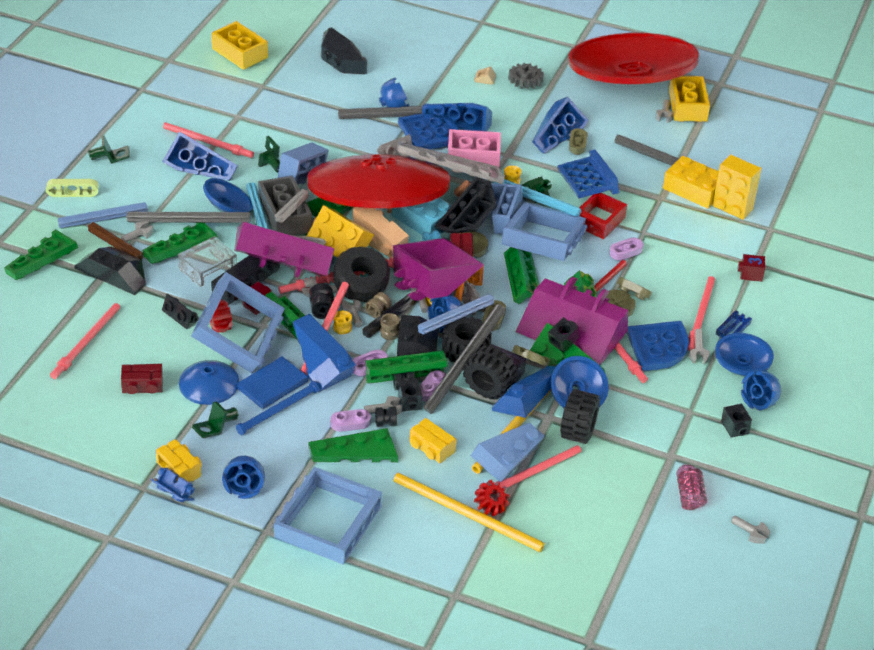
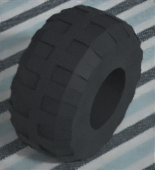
(363, 260)

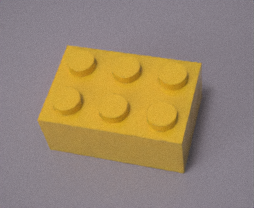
(239, 45)
(689, 98)
(692, 181)
(736, 186)
(339, 231)

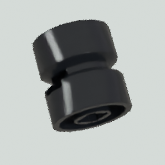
(321, 299)

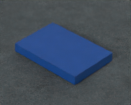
(272, 382)

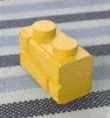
(432, 440)
(179, 460)

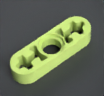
(59, 192)

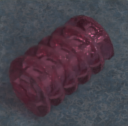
(691, 487)

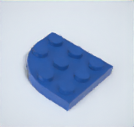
(427, 130)
(658, 344)

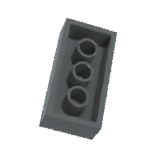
(274, 195)

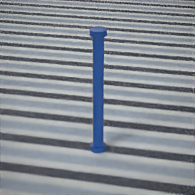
(312, 388)

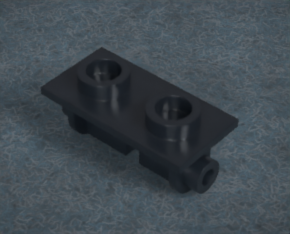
(178, 311)

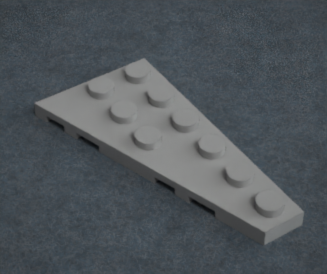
(456, 163)

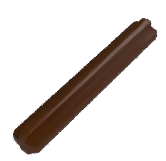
(113, 240)

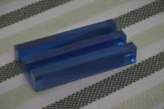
(731, 323)

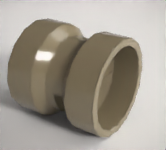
(378, 304)
(390, 326)

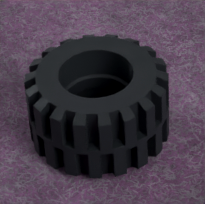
(458, 335)
(489, 372)
(580, 416)

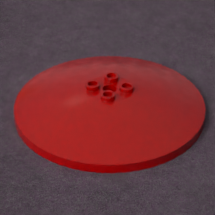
(633, 58)
(378, 181)

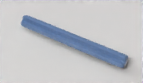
(100, 215)
(455, 314)

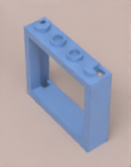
(539, 244)
(222, 344)
(338, 485)

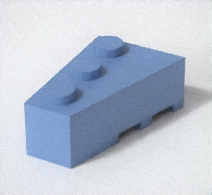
(301, 161)
(508, 201)
(507, 451)

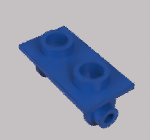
(179, 490)

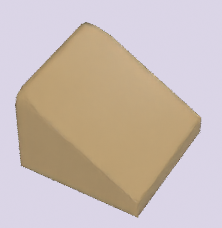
(485, 76)

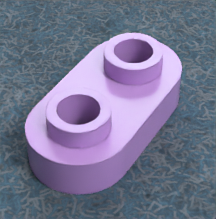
(626, 248)
(360, 368)
(430, 384)
(350, 420)

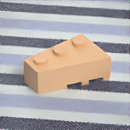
(385, 232)

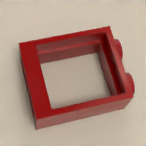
(601, 227)

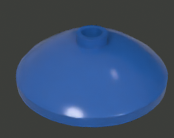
(226, 196)
(743, 353)
(581, 373)
(208, 382)

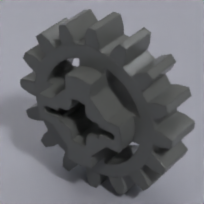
(526, 76)

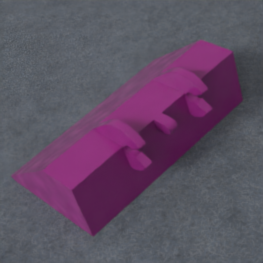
(283, 249)
(432, 267)
(598, 322)

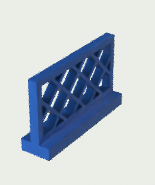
(599, 170)

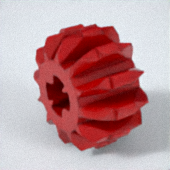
(222, 318)
(497, 493)

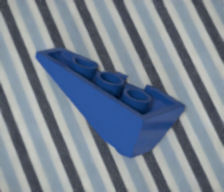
(464, 115)
(195, 158)
(324, 357)
(525, 394)

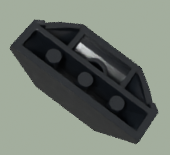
(342, 53)
(469, 209)
(114, 268)
(412, 341)

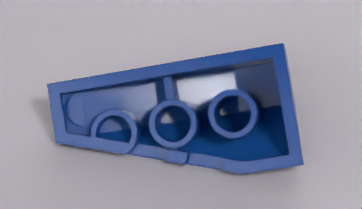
(558, 124)

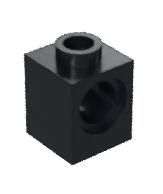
(561, 340)
(410, 394)
(736, 420)

